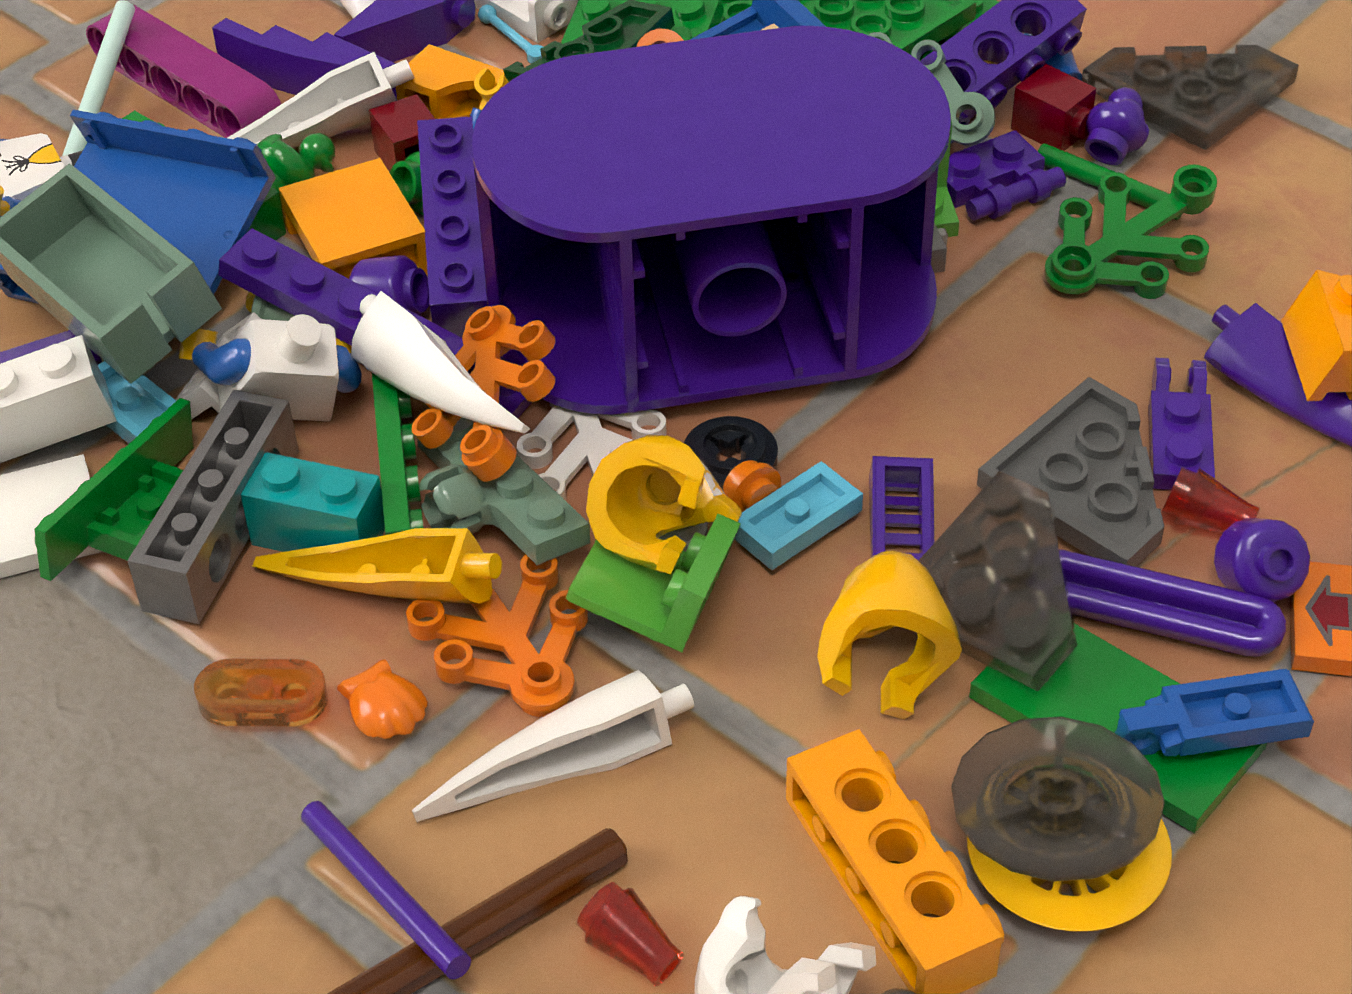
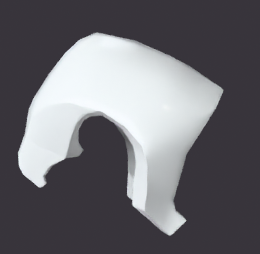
(737, 960)

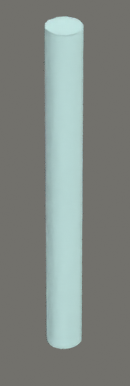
(102, 70)

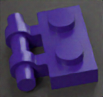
(1000, 175)

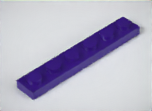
(314, 290)

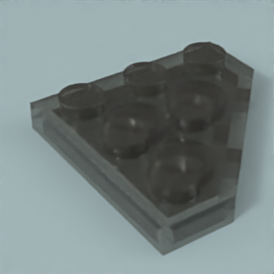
(1195, 91)
(1006, 581)

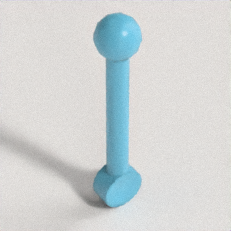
(488, 14)

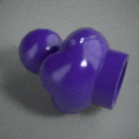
(1116, 127)

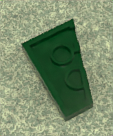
(613, 30)

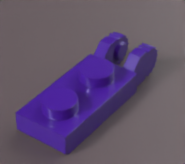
(1179, 425)

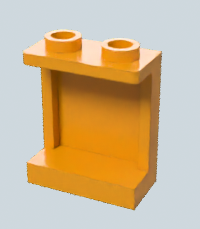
(353, 217)

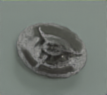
(1057, 799)

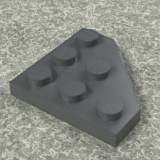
(1094, 472)

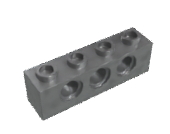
(203, 517)

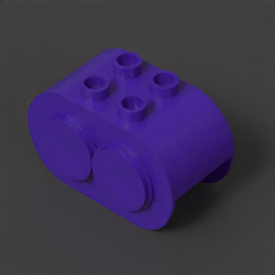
(714, 213)

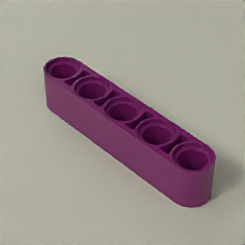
(188, 74)

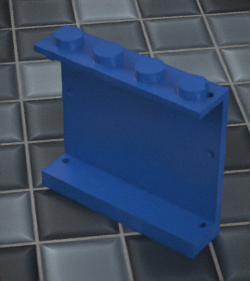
(179, 182)

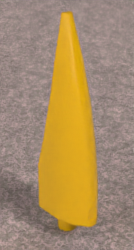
(402, 565)

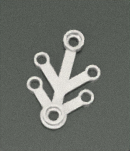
(589, 444)

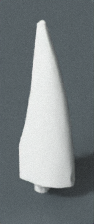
(332, 103)
(421, 364)
(577, 739)

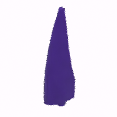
(1259, 359)

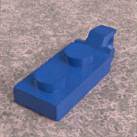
(1218, 715)

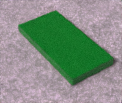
(1093, 689)

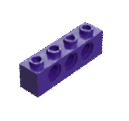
(1000, 39)
(451, 222)

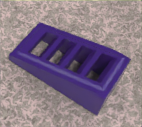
(901, 475)

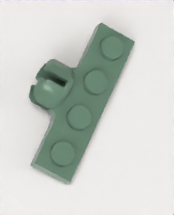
(515, 502)

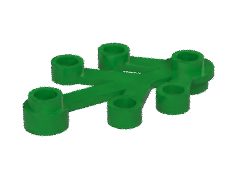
(1079, 267)

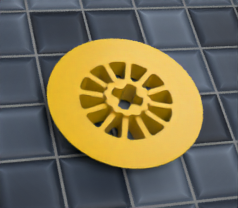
(1111, 905)

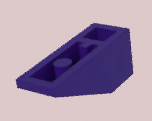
(407, 26)

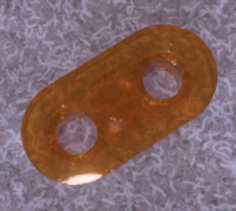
(266, 689)

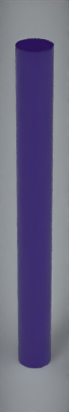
(386, 890)

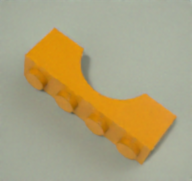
(445, 82)

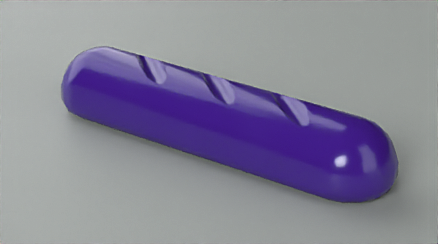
(1172, 606)

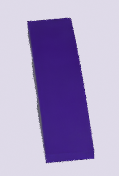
(283, 57)

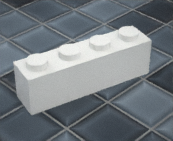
(51, 398)

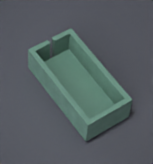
(103, 272)

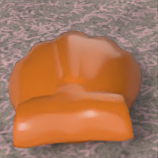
(383, 701)

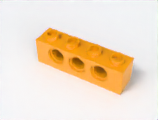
(931, 955)

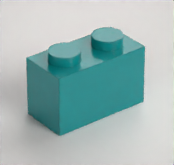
(310, 504)

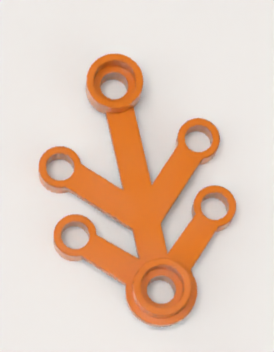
(486, 338)
(535, 680)

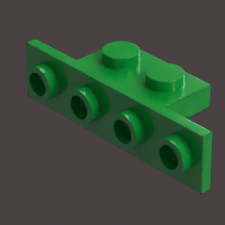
(121, 498)

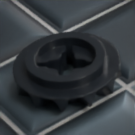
(730, 436)

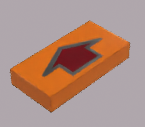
(1323, 621)

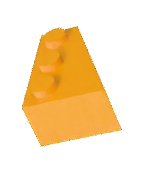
(1321, 335)

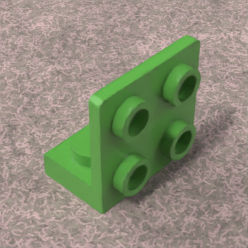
(652, 601)

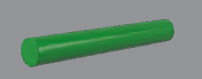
(1092, 174)

